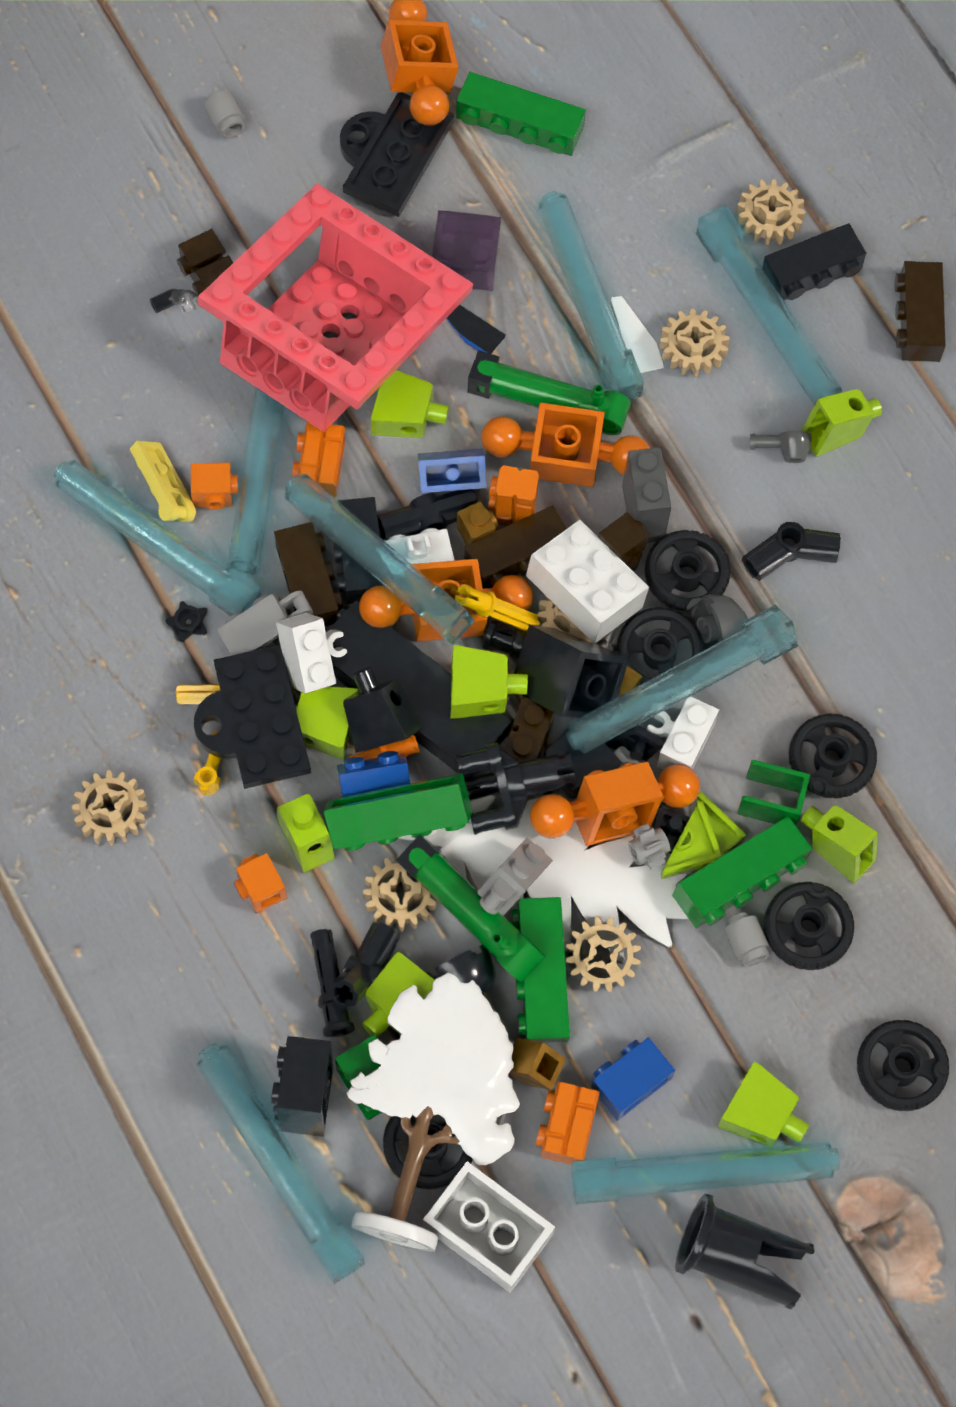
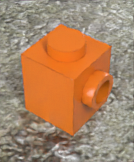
(213, 485)
(259, 882)

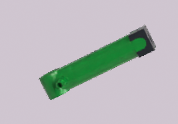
(529, 388)
(461, 899)

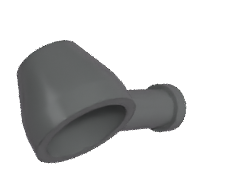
(793, 444)

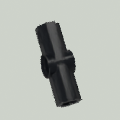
(425, 513)

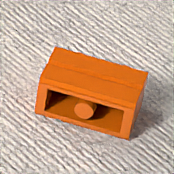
(321, 455)
(513, 494)
(569, 1123)

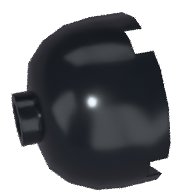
(470, 967)

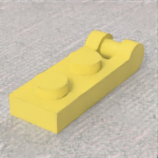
(163, 482)

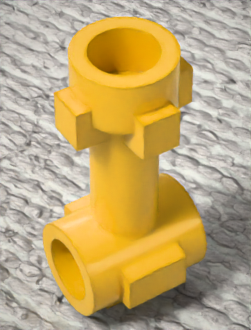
(207, 777)

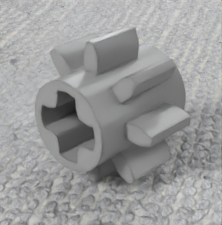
(649, 846)

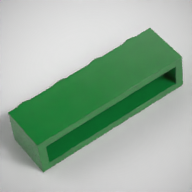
(520, 114)
(398, 812)
(742, 872)
(546, 986)

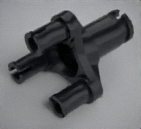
(512, 780)

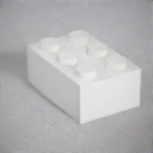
(587, 581)
(488, 1227)

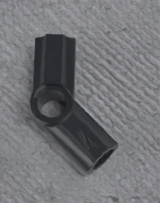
(774, 552)
(364, 966)

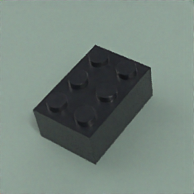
(304, 1085)

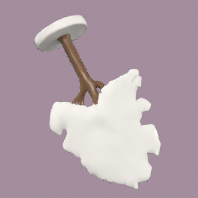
(446, 1064)

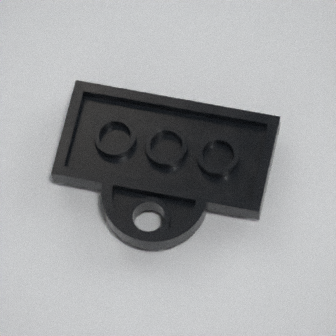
(390, 155)
(255, 718)

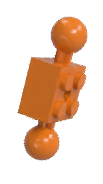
(419, 60)
(563, 444)
(383, 608)
(615, 802)

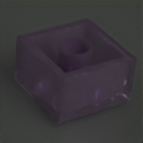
(468, 246)

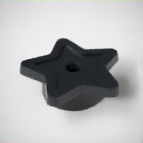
(186, 612)

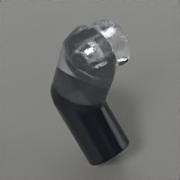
(175, 296)

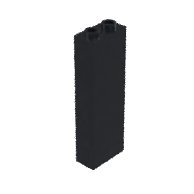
(423, 682)

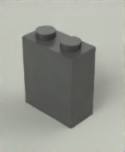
(647, 491)

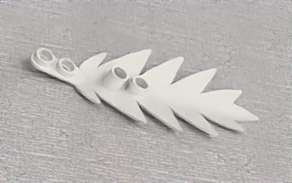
(593, 877)

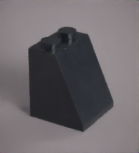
(569, 671)

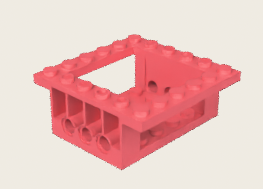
(359, 271)

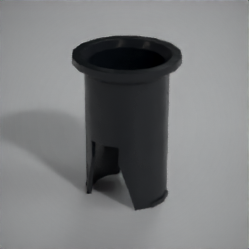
(729, 1247)

